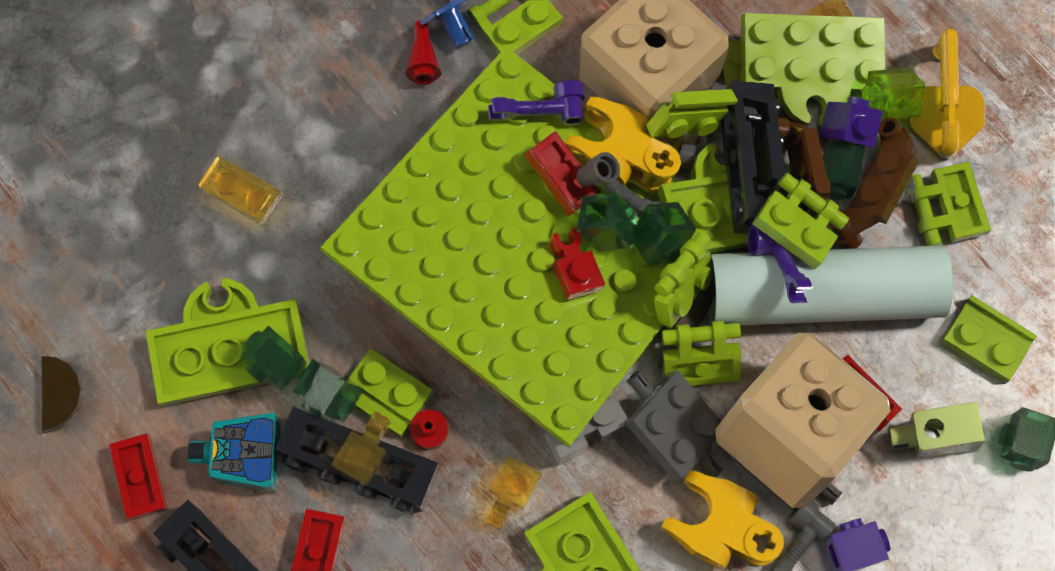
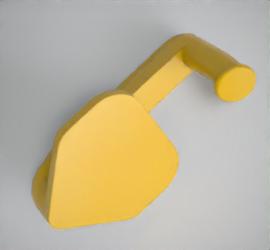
(949, 112)

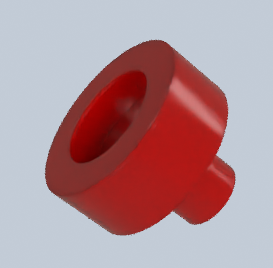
(429, 438)

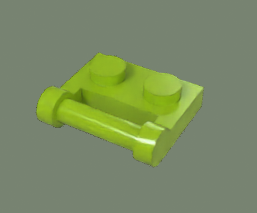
(519, 27)

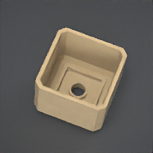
(630, 72)
(787, 439)

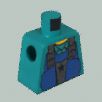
(241, 452)

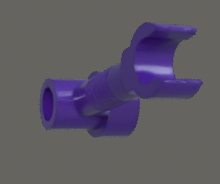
(567, 104)
(795, 282)

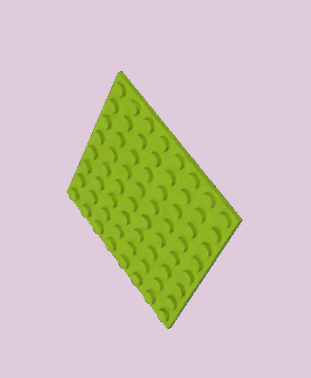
(468, 259)

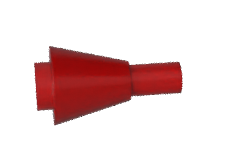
(422, 63)

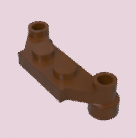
(805, 158)
(881, 186)

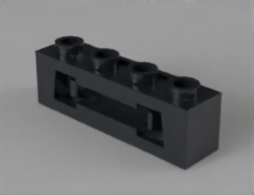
(751, 156)
(298, 437)
(182, 530)

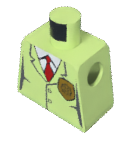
(957, 427)

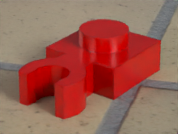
(575, 270)

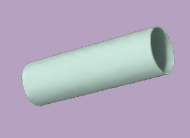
(845, 287)

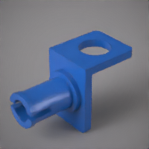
(453, 22)

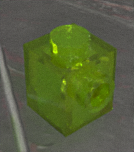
(894, 92)

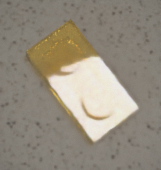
(240, 190)

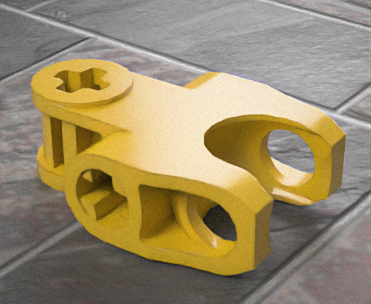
(628, 142)
(728, 526)

